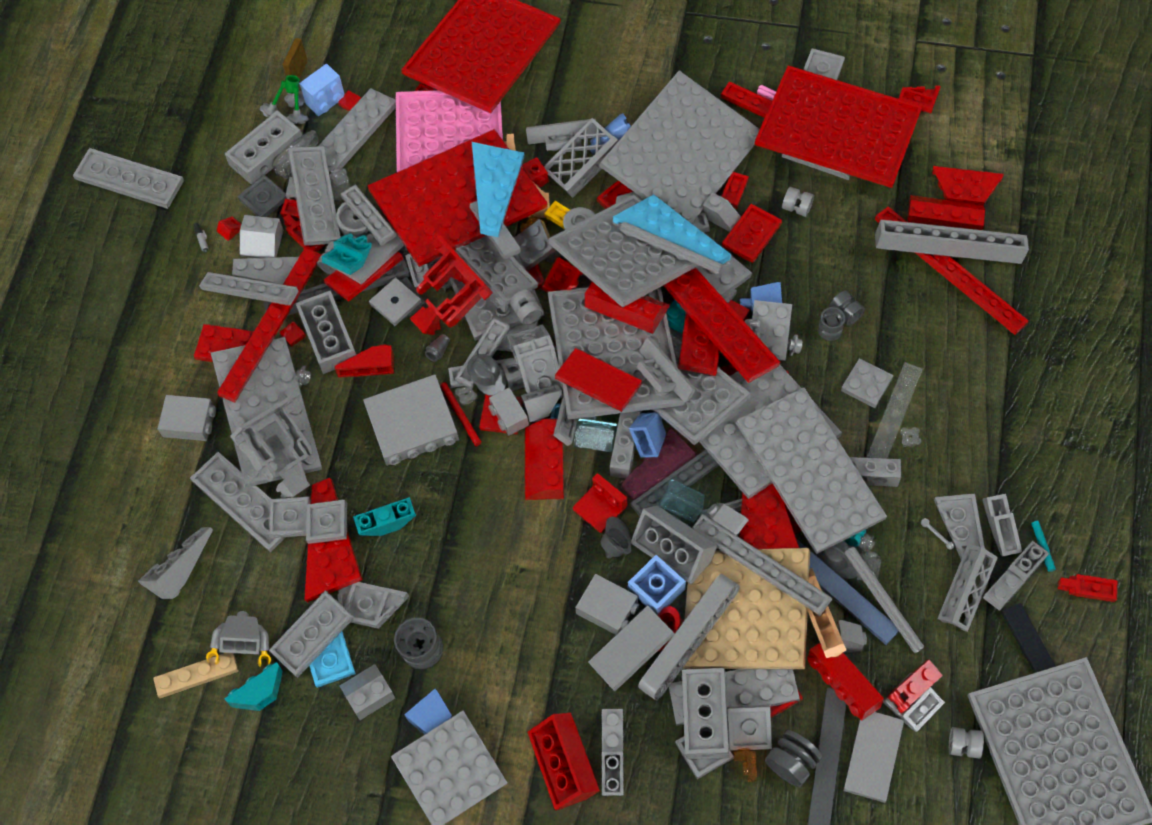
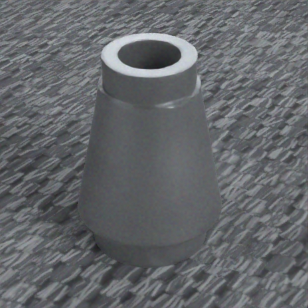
(437, 348)

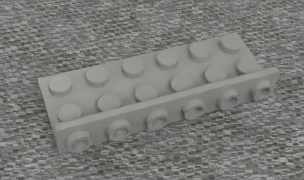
(501, 275)

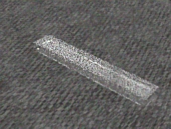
(895, 412)

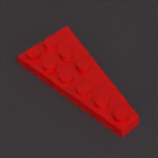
(329, 563)

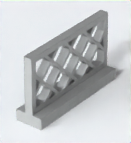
(590, 164)

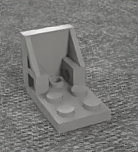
(535, 358)

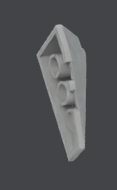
(171, 576)

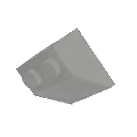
(260, 237)
(367, 692)

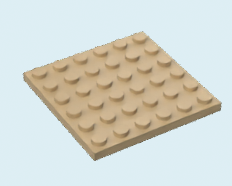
(761, 623)

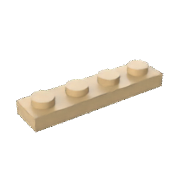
(195, 675)

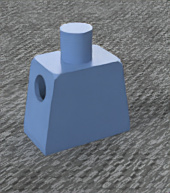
(767, 293)
(648, 434)
(428, 713)

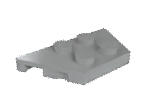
(370, 603)

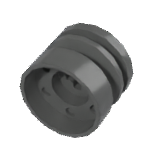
(411, 635)
(793, 758)

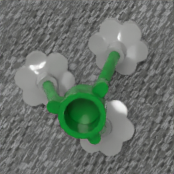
(294, 99)

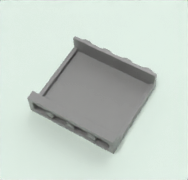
(411, 420)

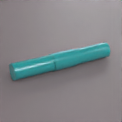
(1043, 543)

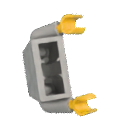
(240, 635)

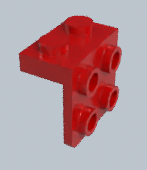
(561, 277)

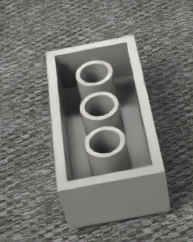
(325, 330)

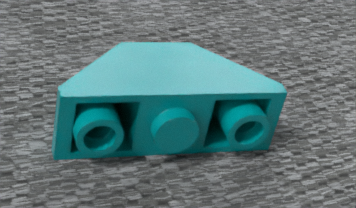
(385, 518)
(257, 690)

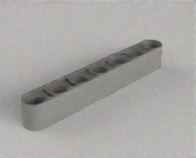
(688, 637)

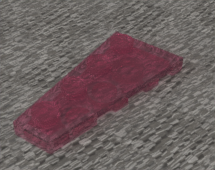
(653, 470)

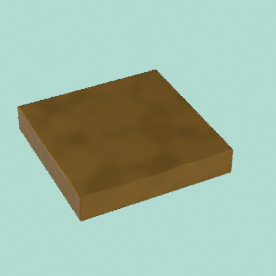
(295, 59)

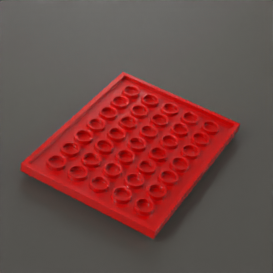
(481, 49)
(839, 126)
(437, 196)

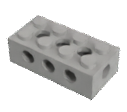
(260, 148)
(693, 704)

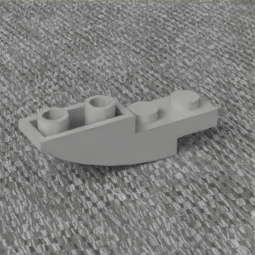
(1016, 575)
(612, 751)

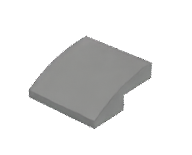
(920, 710)

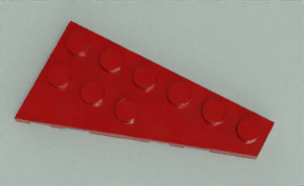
(767, 521)

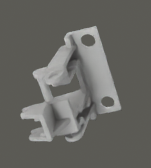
(269, 423)

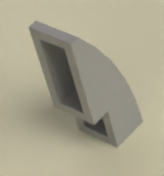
(1002, 524)

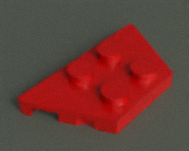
(966, 185)

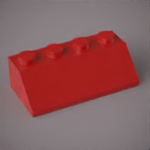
(945, 213)
(643, 313)
(543, 462)
(563, 760)

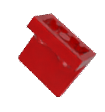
(600, 503)

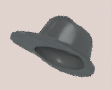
(486, 374)
(616, 538)
(836, 560)

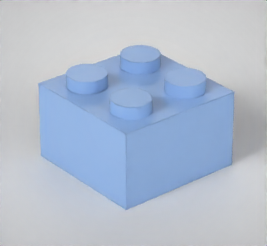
(322, 89)
(656, 585)

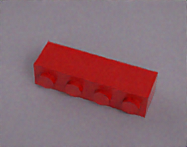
(847, 682)

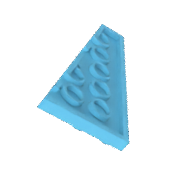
(495, 180)
(663, 221)

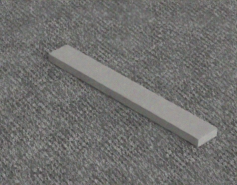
(763, 565)

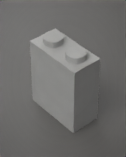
(186, 417)
(607, 605)

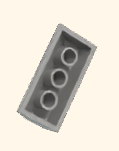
(673, 542)

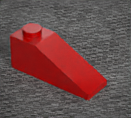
(373, 361)

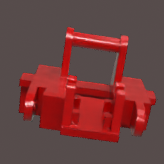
(449, 310)

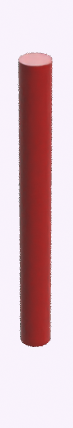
(461, 415)

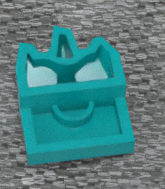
(348, 253)

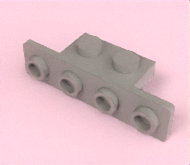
(557, 134)
(662, 372)

